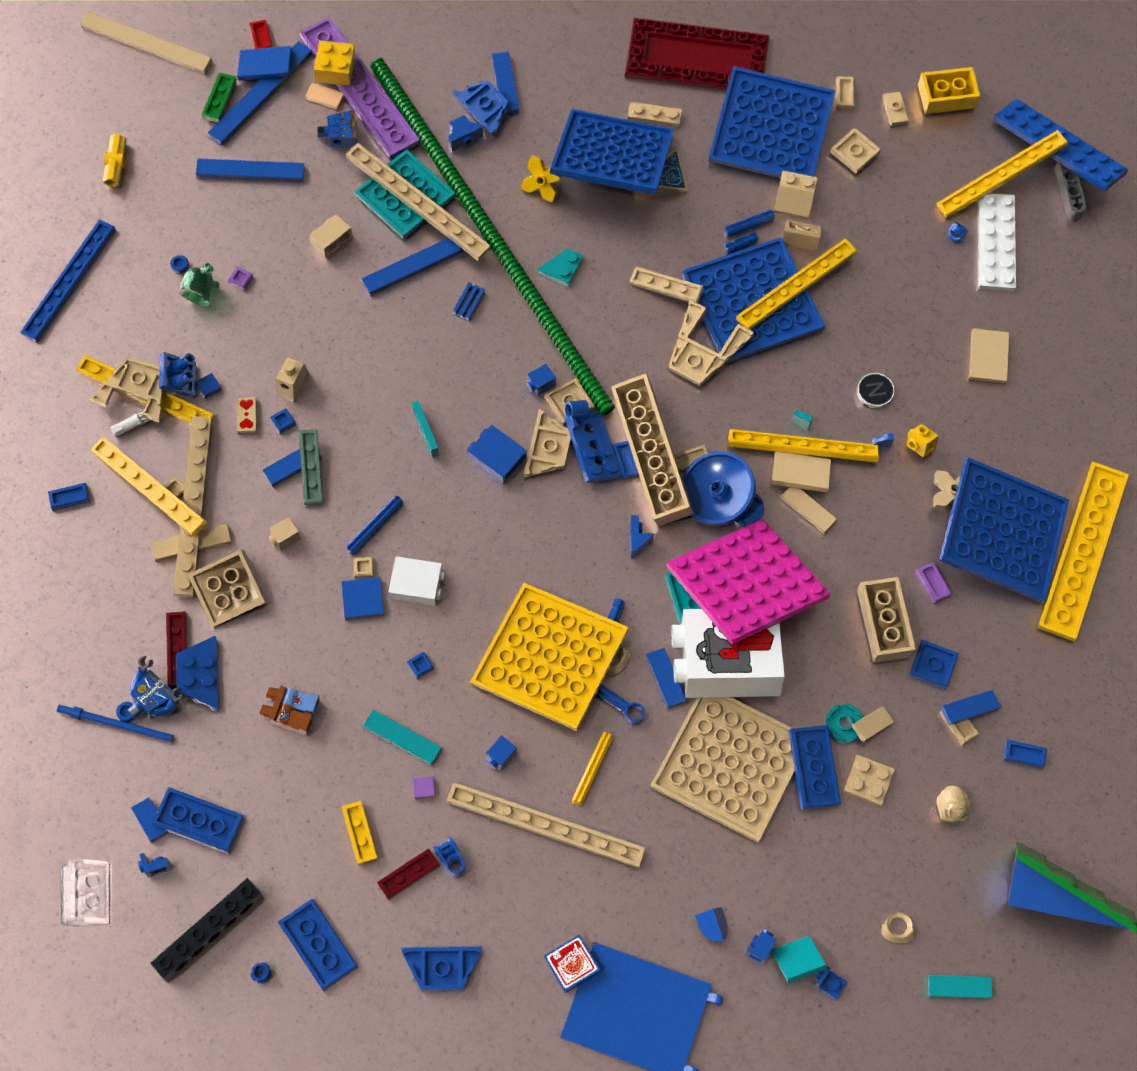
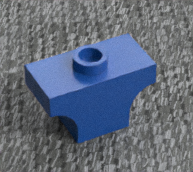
(463, 132)

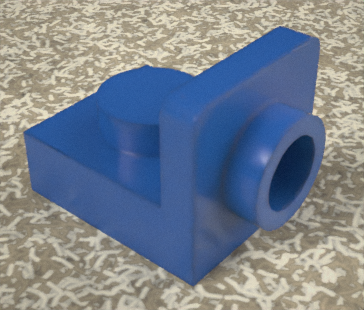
(157, 865)
(830, 983)

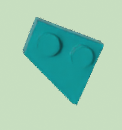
(562, 267)

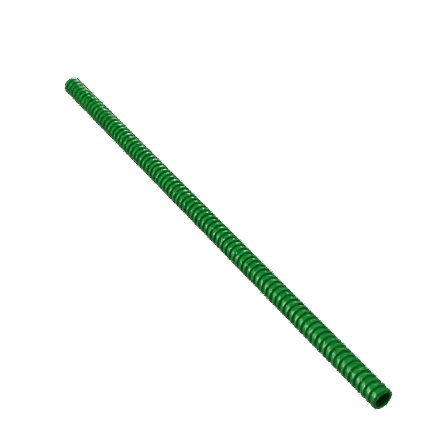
(493, 238)

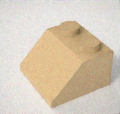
(795, 194)

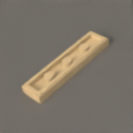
(666, 285)
(208, 538)

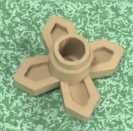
(948, 489)

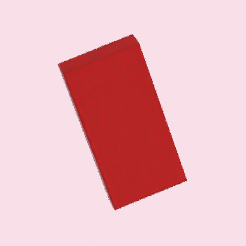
(260, 34)

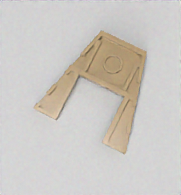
(697, 361)

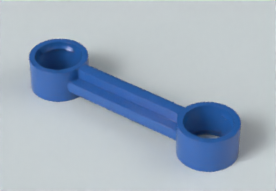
(621, 704)

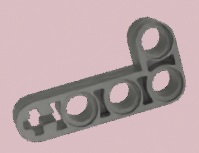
(1069, 187)

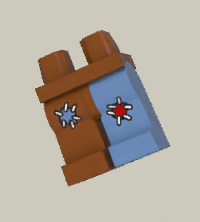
(290, 709)

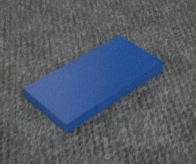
(814, 767)
(197, 820)
(317, 944)

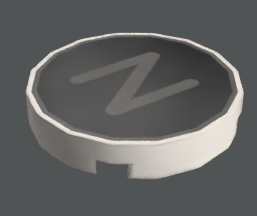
(875, 390)

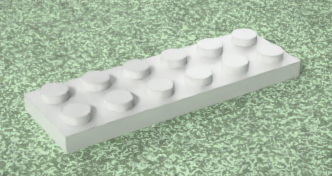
(996, 242)

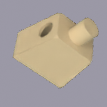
(293, 376)

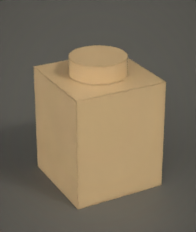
(284, 534)

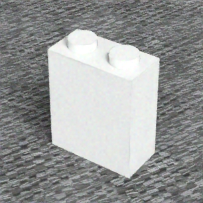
(416, 581)

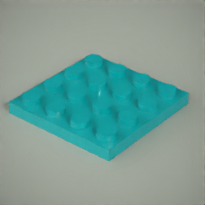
(394, 211)

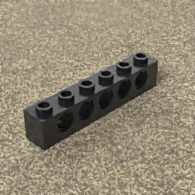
(207, 930)

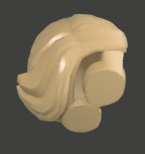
(953, 804)

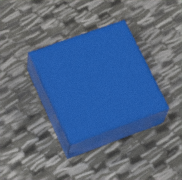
(208, 385)
(283, 421)
(420, 665)

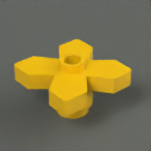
(540, 179)

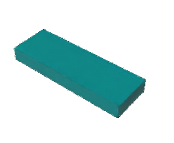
(425, 429)
(959, 987)

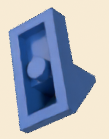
(638, 540)

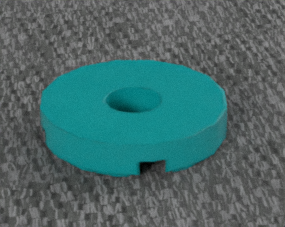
(836, 731)

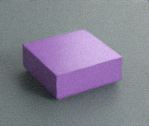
(240, 278)
(423, 787)

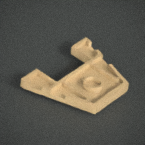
(135, 379)

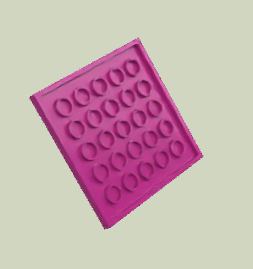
(747, 581)

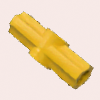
(114, 160)

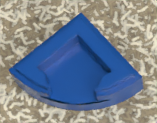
(885, 441)

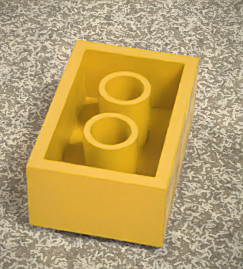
(948, 90)

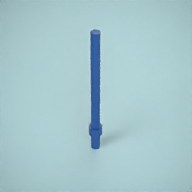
(78, 713)

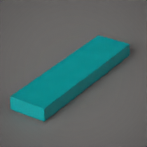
(402, 737)

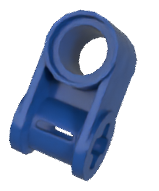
(449, 854)

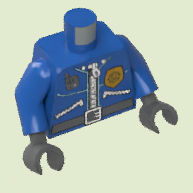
(151, 693)

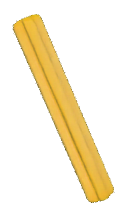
(592, 768)

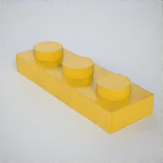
(359, 833)

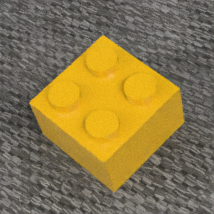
(334, 63)

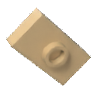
(895, 109)

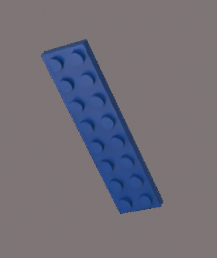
(1077, 156)

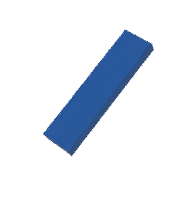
(505, 80)

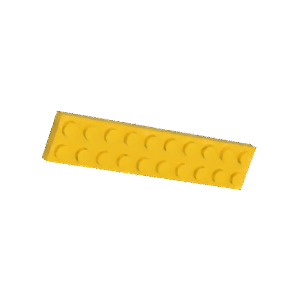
(1083, 551)

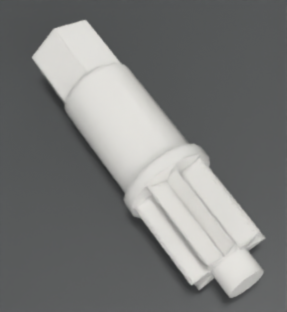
(128, 424)

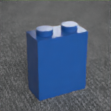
(496, 454)

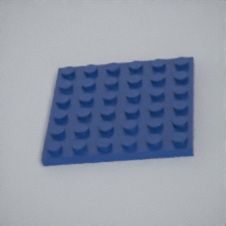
(771, 124)
(612, 151)
(741, 280)
(1004, 530)

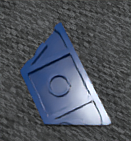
(484, 104)
(198, 673)
(442, 966)

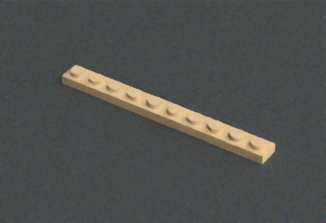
(418, 202)
(193, 498)
(546, 825)

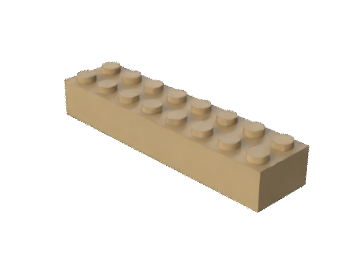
(652, 450)

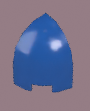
(713, 924)

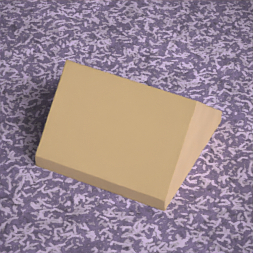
(801, 235)

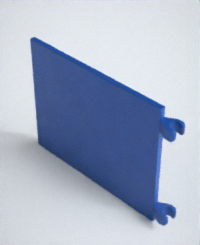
(638, 1011)

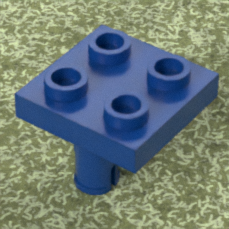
(178, 374)

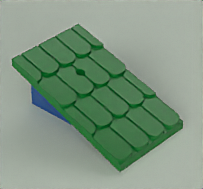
(1053, 890)

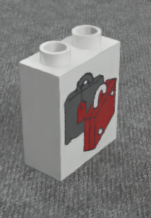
(725, 670)

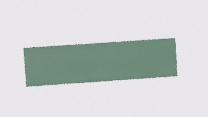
(310, 467)

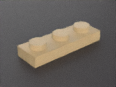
(654, 114)

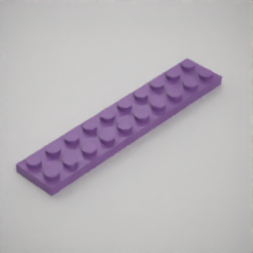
(366, 96)

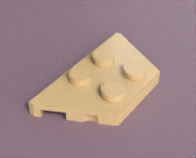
(548, 446)

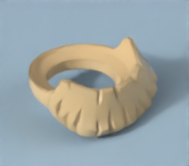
(624, 656)
(888, 933)

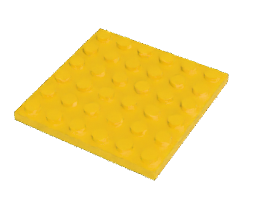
(549, 656)

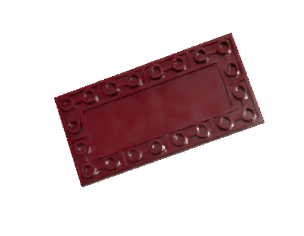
(692, 53)

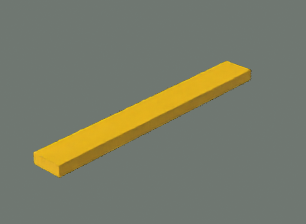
(1002, 174)
(796, 284)
(170, 404)
(803, 445)
(148, 486)

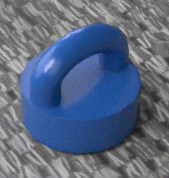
(959, 230)

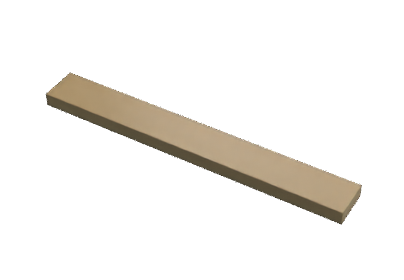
(146, 42)

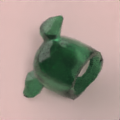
(198, 283)

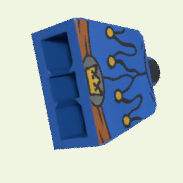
(340, 129)

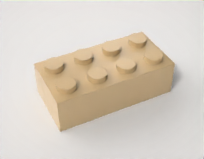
(886, 619)

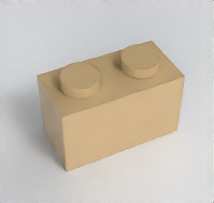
(330, 235)

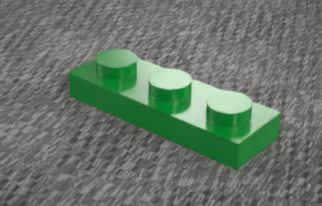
(219, 97)

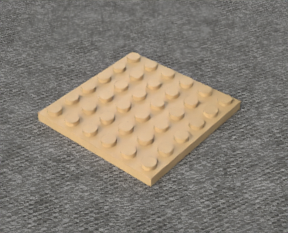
(728, 764)

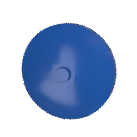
(719, 488)

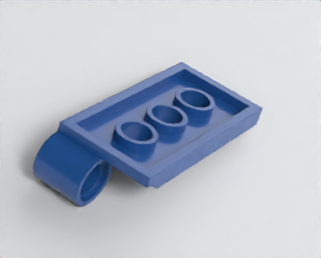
(577, 418)

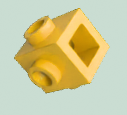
(922, 440)

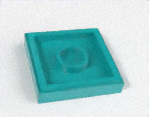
(799, 959)

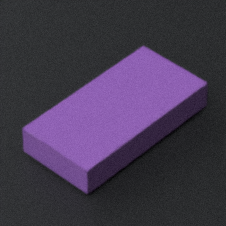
(933, 582)

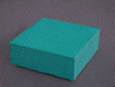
(802, 419)

